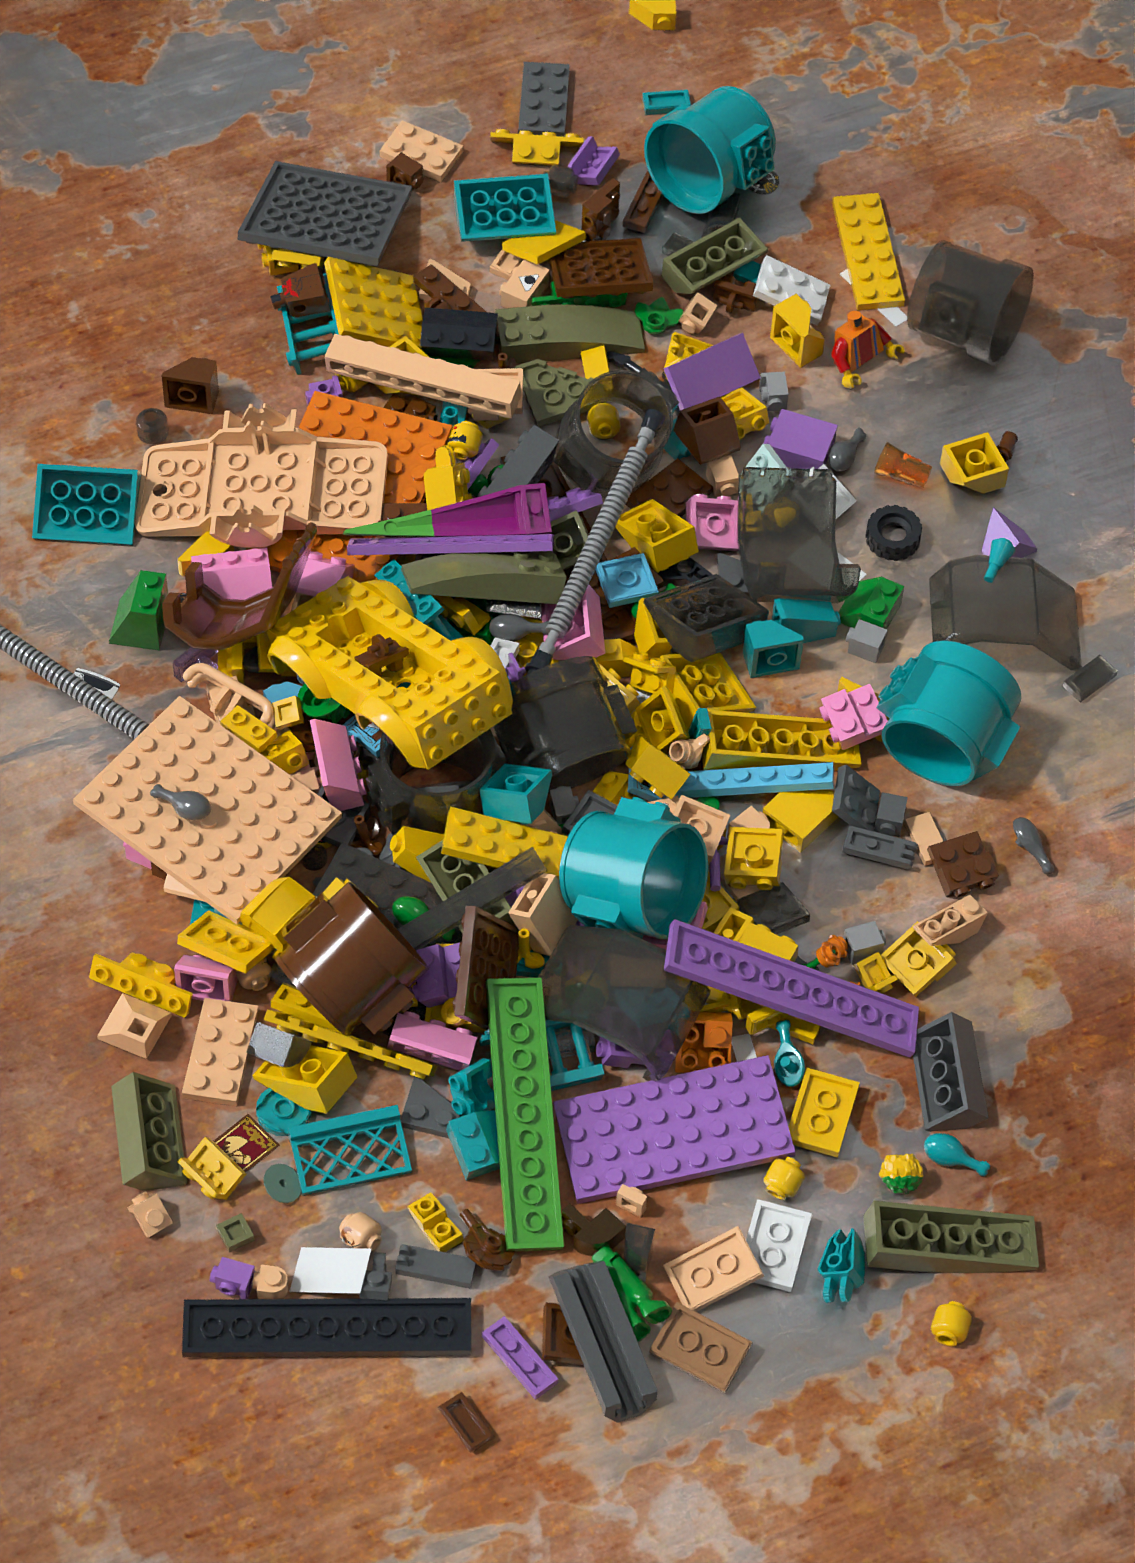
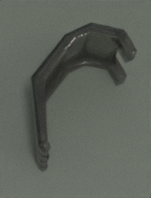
(790, 536)
(1019, 607)
(622, 993)

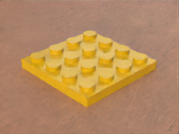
(373, 302)

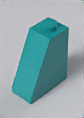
(807, 617)

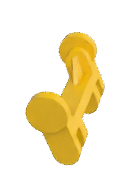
(732, 1005)

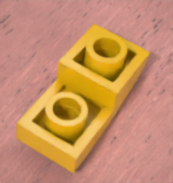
(595, 362)
(434, 1223)

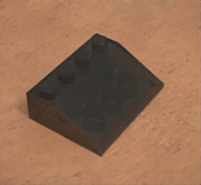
(704, 616)

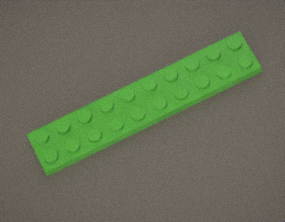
(524, 1115)

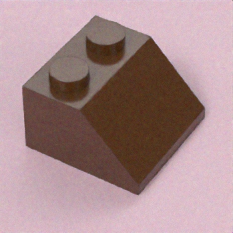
(191, 385)

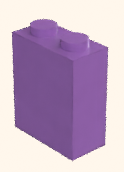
(801, 439)

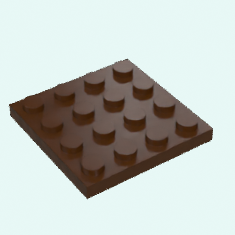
(601, 268)
(486, 952)

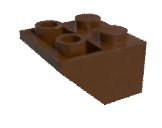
(708, 430)

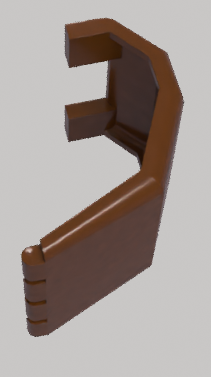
(218, 623)

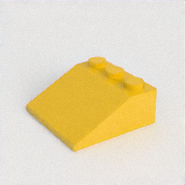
(707, 685)

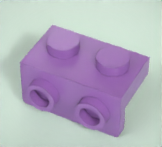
(593, 162)

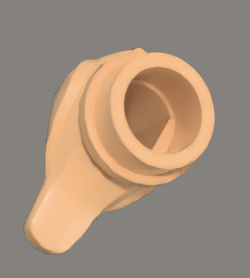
(688, 752)

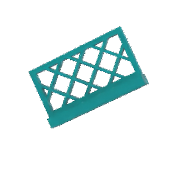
(343, 1127)

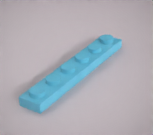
(758, 780)

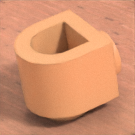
(270, 1282)

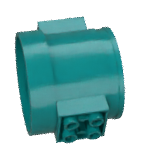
(710, 149)
(950, 713)
(634, 869)

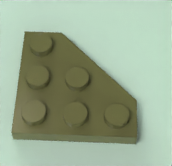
(552, 390)

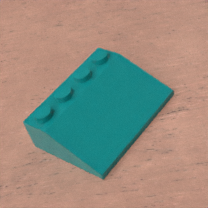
(504, 207)
(85, 504)

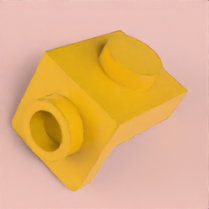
(874, 973)

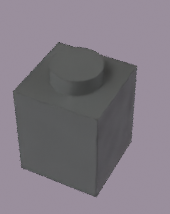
(890, 814)

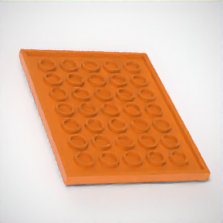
(410, 449)

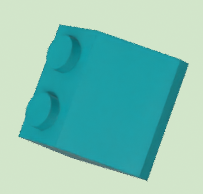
(771, 648)
(516, 793)
(475, 1143)

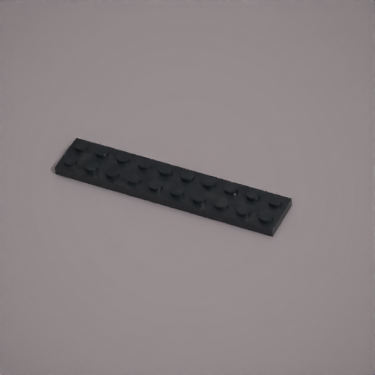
(326, 1327)

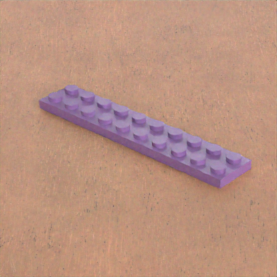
(791, 988)

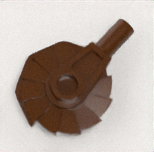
(485, 1245)

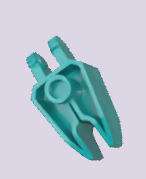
(842, 1265)

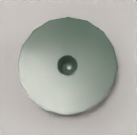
(282, 1183)

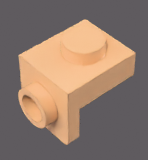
(150, 1213)

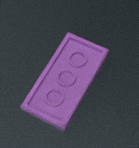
(712, 372)

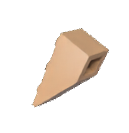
(952, 923)

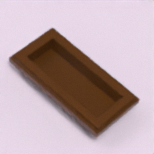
(466, 1422)

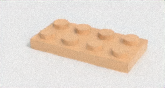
(220, 1052)

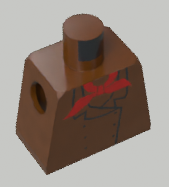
(303, 293)

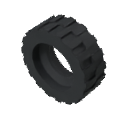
(893, 516)

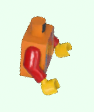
(859, 342)

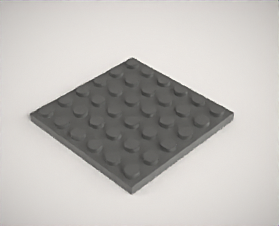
(325, 213)

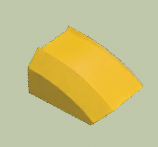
(275, 909)

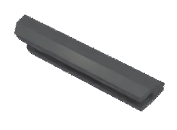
(605, 1340)

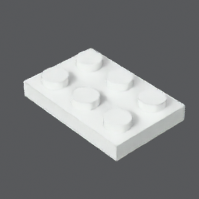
(780, 281)
(777, 1242)

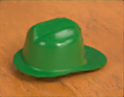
(316, 707)

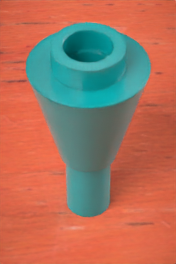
(1000, 553)

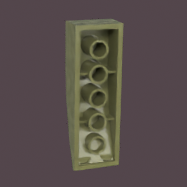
(565, 331)
(489, 575)
(948, 1239)

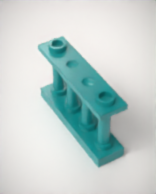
(295, 357)
(424, 606)
(561, 1077)

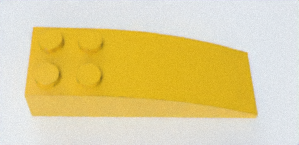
(772, 740)

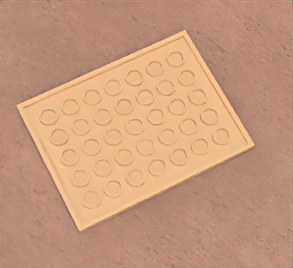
(257, 818)

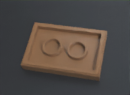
(700, 1347)

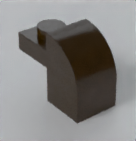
(593, 1234)

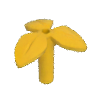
(531, 959)

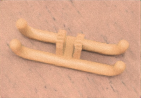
(229, 686)

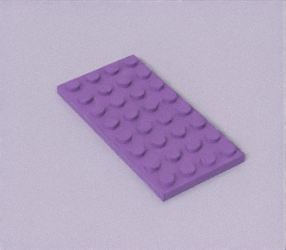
(673, 1129)

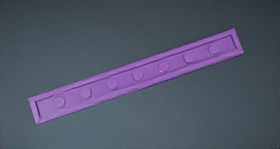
(450, 544)

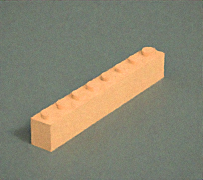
(423, 375)

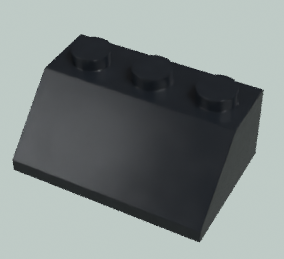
(459, 334)

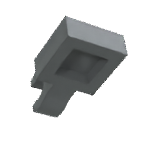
(378, 1281)

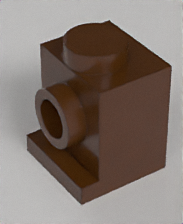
(405, 171)

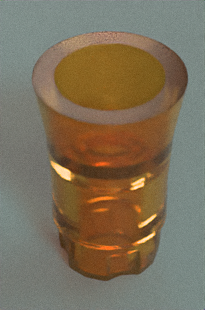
(902, 466)

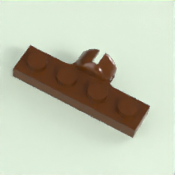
(443, 291)

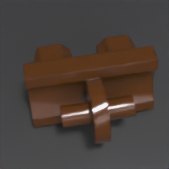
(734, 295)
(383, 653)

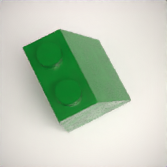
(140, 612)

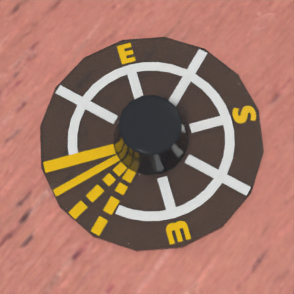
(766, 185)

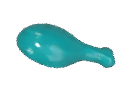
(788, 1061)
(948, 1152)

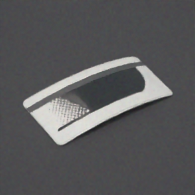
(99, 682)

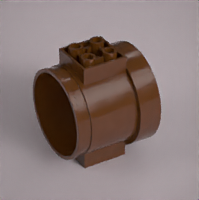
(350, 961)

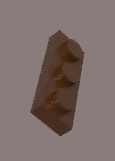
(643, 205)

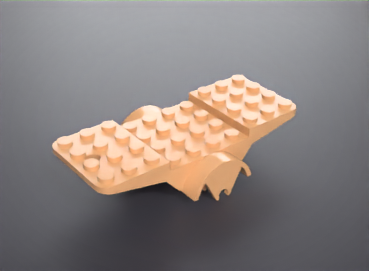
(260, 480)

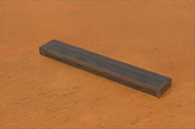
(480, 893)

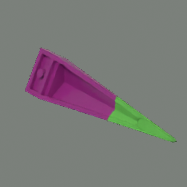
(505, 512)

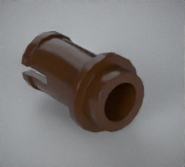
(1007, 444)

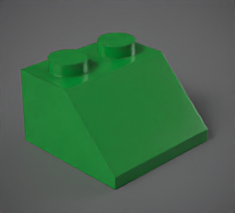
(873, 602)

